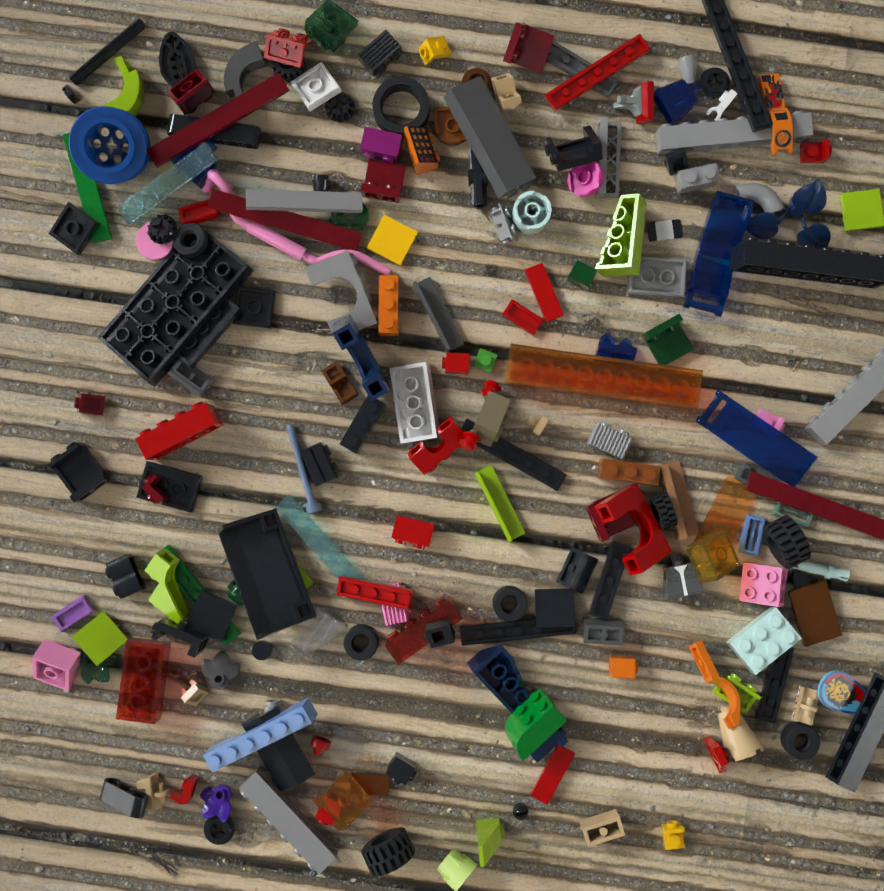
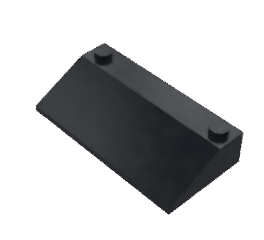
(266, 573)

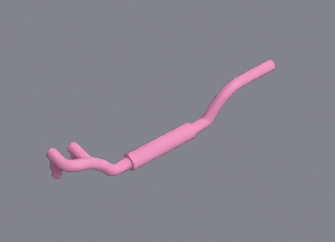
(278, 240)

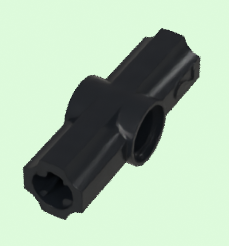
(477, 182)

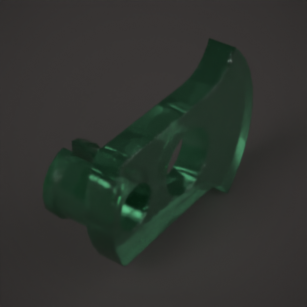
(360, 219)

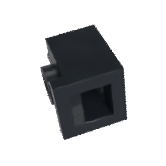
(440, 632)

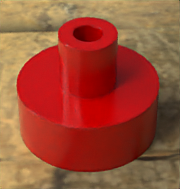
(320, 743)

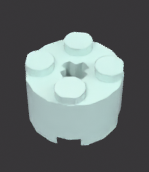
(535, 203)

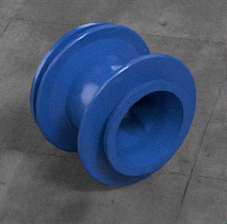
(87, 157)

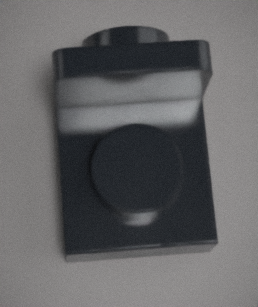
(676, 161)

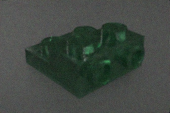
(330, 25)

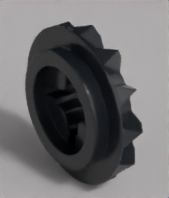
(720, 77)
(348, 110)
(166, 235)
(220, 837)

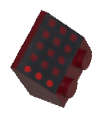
(191, 92)

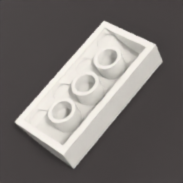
(414, 402)

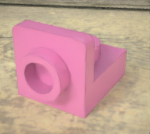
(776, 422)

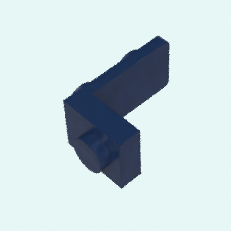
(556, 738)

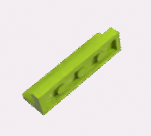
(499, 503)

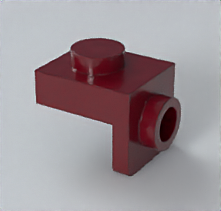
(154, 493)

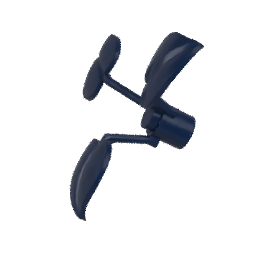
(809, 198)

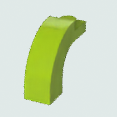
(133, 89)

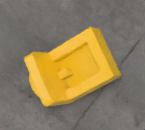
(434, 48)

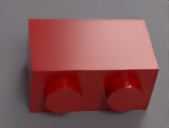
(412, 531)

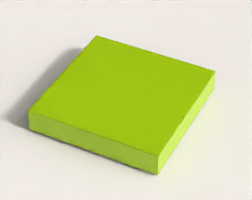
(862, 210)
(100, 638)

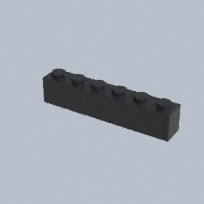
(860, 738)

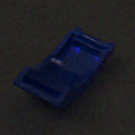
(710, 268)
(758, 440)

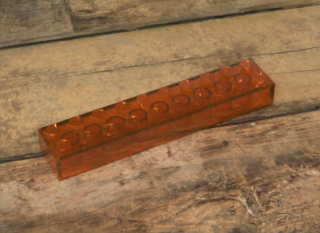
(603, 377)

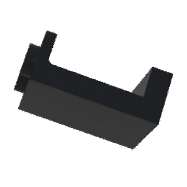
(575, 152)
(79, 471)
(180, 631)

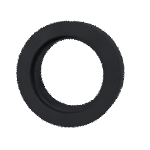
(395, 85)

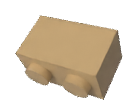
(602, 828)

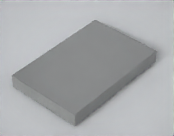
(659, 278)

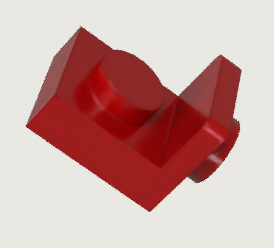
(815, 151)
(187, 790)

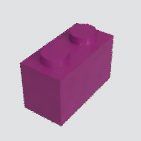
(381, 145)

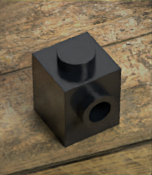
(401, 769)

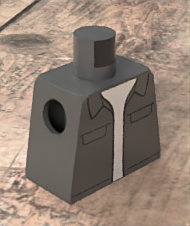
(680, 578)

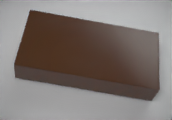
(373, 783)

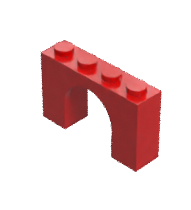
(652, 541)

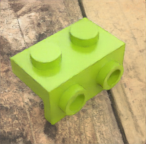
(746, 693)

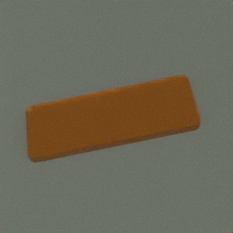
(728, 509)

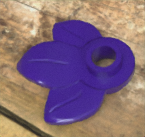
(215, 804)

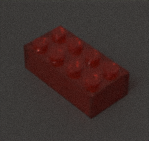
(411, 638)
(143, 680)

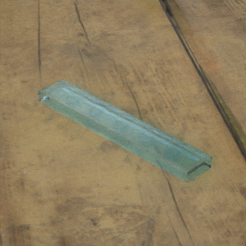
(167, 183)
(316, 539)

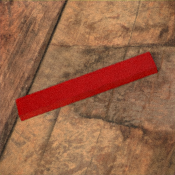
(597, 72)

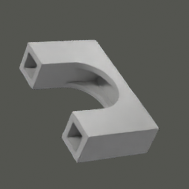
(343, 267)

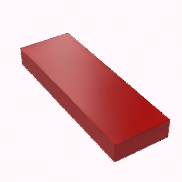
(544, 292)
(552, 774)

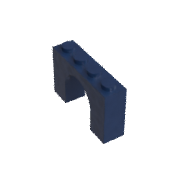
(350, 337)

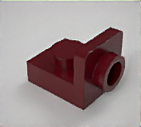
(89, 404)

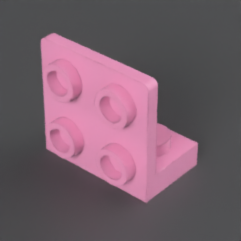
(763, 584)

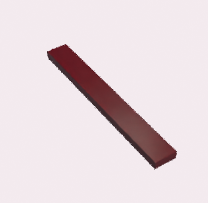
(217, 120)
(286, 221)
(815, 505)

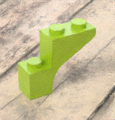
(167, 594)

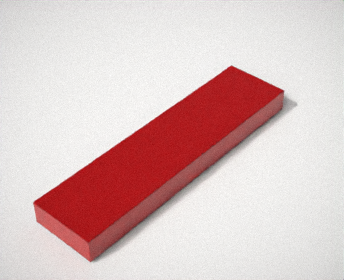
(375, 592)

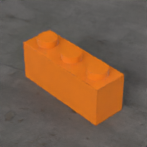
(388, 305)

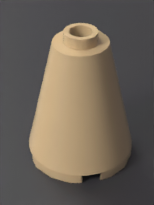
(740, 740)

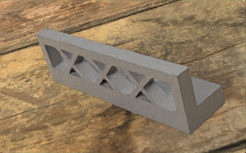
(602, 133)

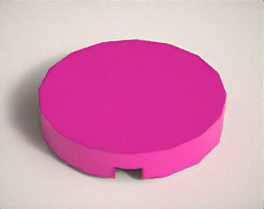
(585, 179)

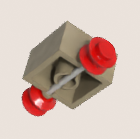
(490, 419)

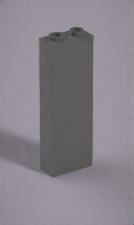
(490, 137)

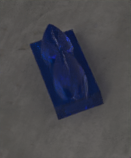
(607, 348)

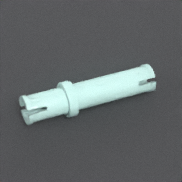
(826, 570)

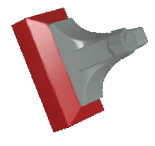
(639, 102)

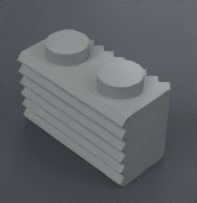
(696, 178)
(609, 440)

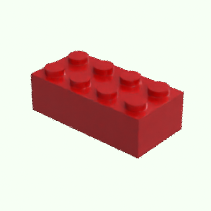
(179, 431)

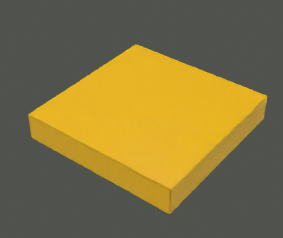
(392, 240)

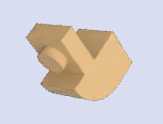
(505, 92)

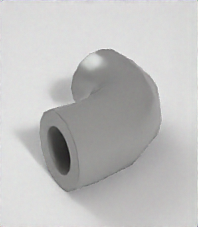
(761, 195)

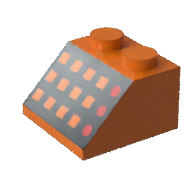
(421, 149)

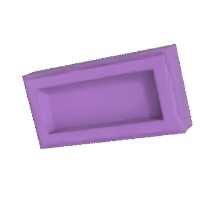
(73, 613)

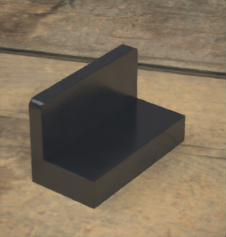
(577, 570)

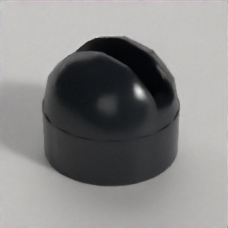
(518, 808)

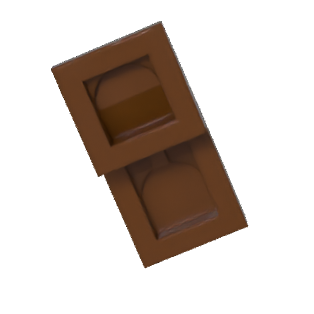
(339, 383)

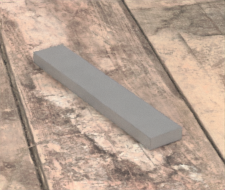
(303, 201)

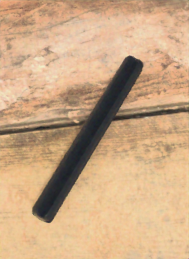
(107, 51)

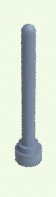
(312, 504)

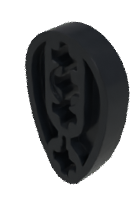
(167, 57)

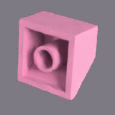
(56, 664)

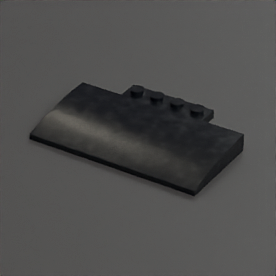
(178, 310)

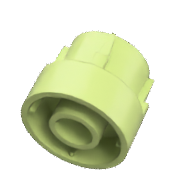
(456, 868)

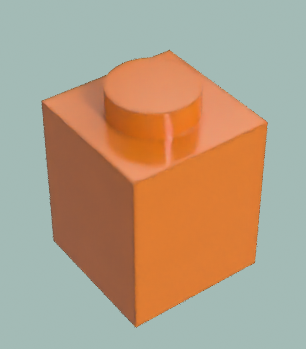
(622, 666)

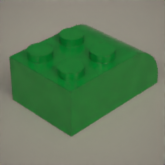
(533, 723)

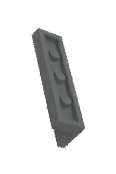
(438, 314)

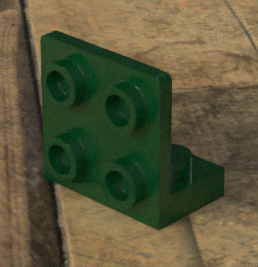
(668, 341)

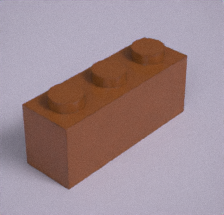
(628, 472)

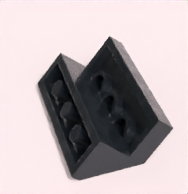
(283, 757)

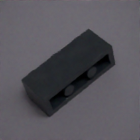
(362, 424)

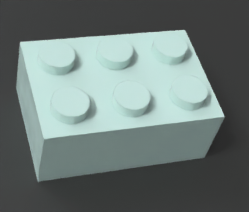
(763, 640)

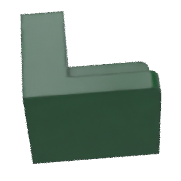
(582, 275)

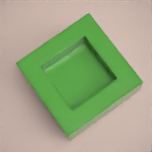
(485, 360)

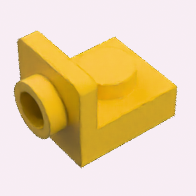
(673, 835)

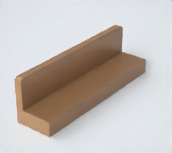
(674, 484)

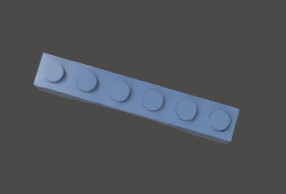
(239, 746)

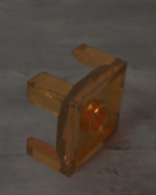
(343, 800)

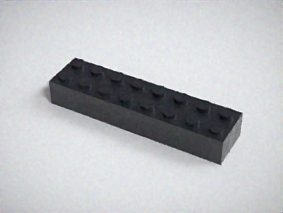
(807, 263)

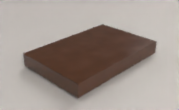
(814, 613)

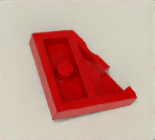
(717, 753)

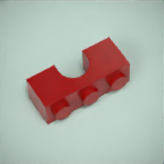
(427, 457)

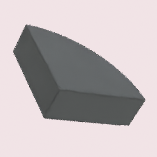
(743, 473)

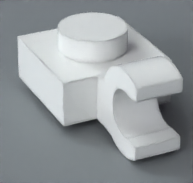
(725, 99)

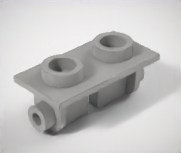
(502, 216)

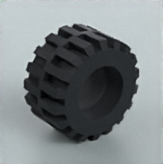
(787, 542)
(388, 851)

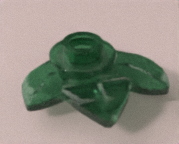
(91, 671)

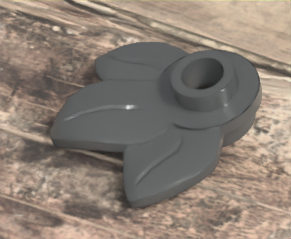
(220, 667)

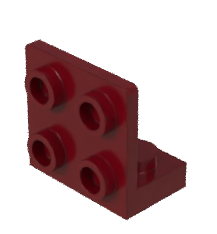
(528, 47)
(383, 181)
(608, 529)

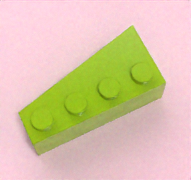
(625, 238)

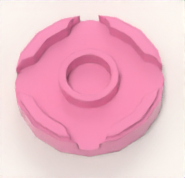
(149, 248)

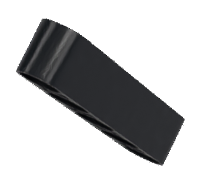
(235, 135)

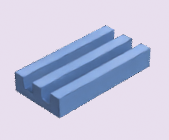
(751, 535)

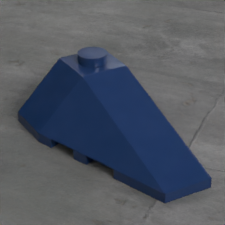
(500, 675)

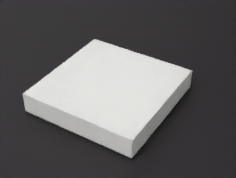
(315, 86)

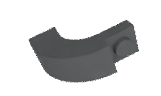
(240, 66)

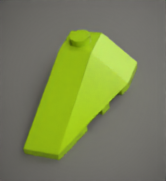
(489, 838)

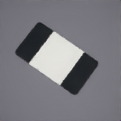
(664, 230)

